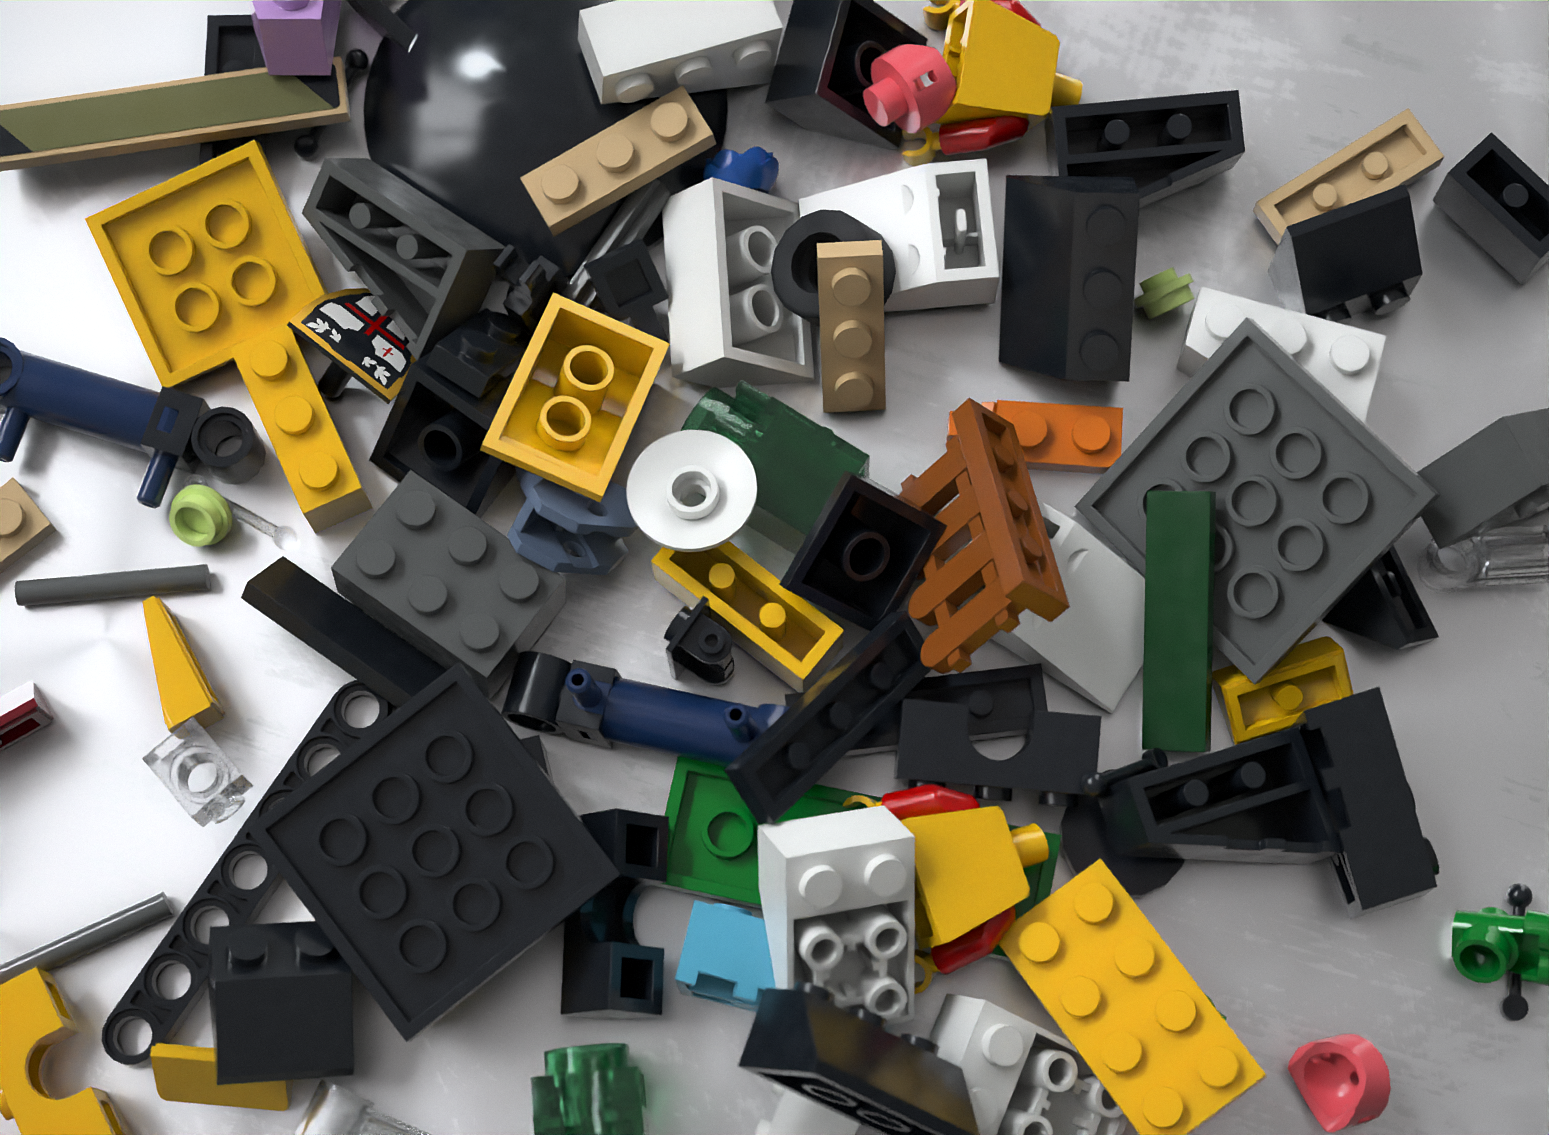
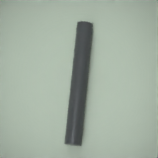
(112, 585)
(89, 937)

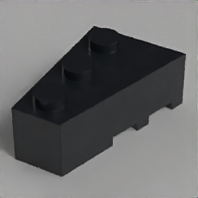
(1155, 140)

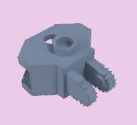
(562, 521)

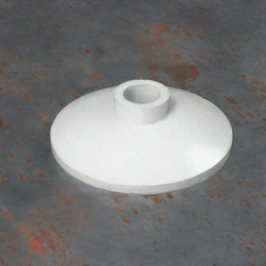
(687, 465)

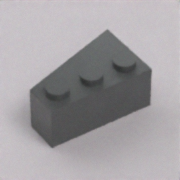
(406, 248)
(1490, 478)

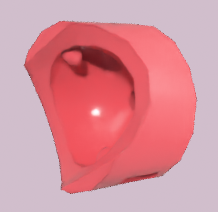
(900, 93)
(1341, 1080)

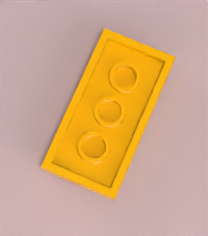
(1129, 1006)

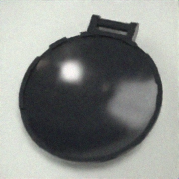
(487, 93)

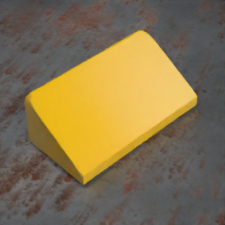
(1305, 679)
(190, 1077)

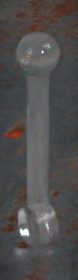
(283, 537)

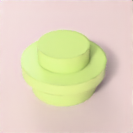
(1164, 293)
(200, 516)

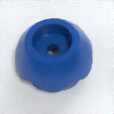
(751, 169)

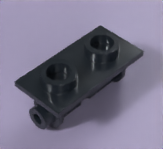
(699, 645)

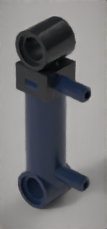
(165, 424)
(603, 708)

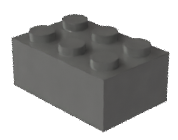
(448, 583)

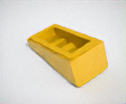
(179, 677)

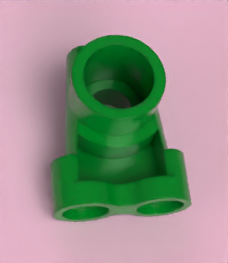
(1495, 942)

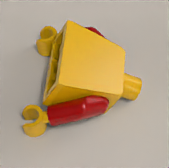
(1001, 75)
(964, 873)

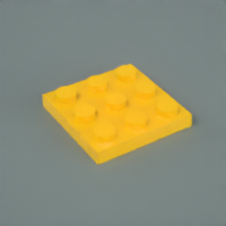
(207, 262)

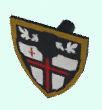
(357, 341)

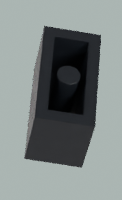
(1500, 206)

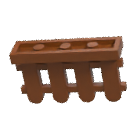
(1007, 546)

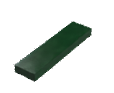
(1178, 620)

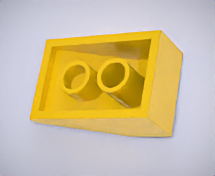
(575, 397)

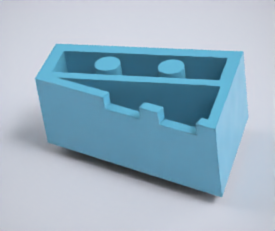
(725, 957)

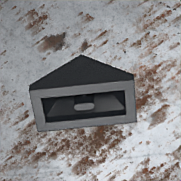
(1385, 607)

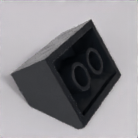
(1069, 275)
(856, 1065)

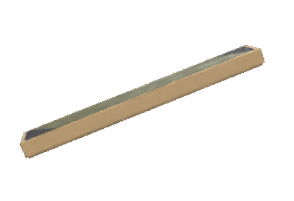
(168, 115)

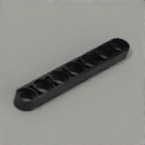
(220, 892)

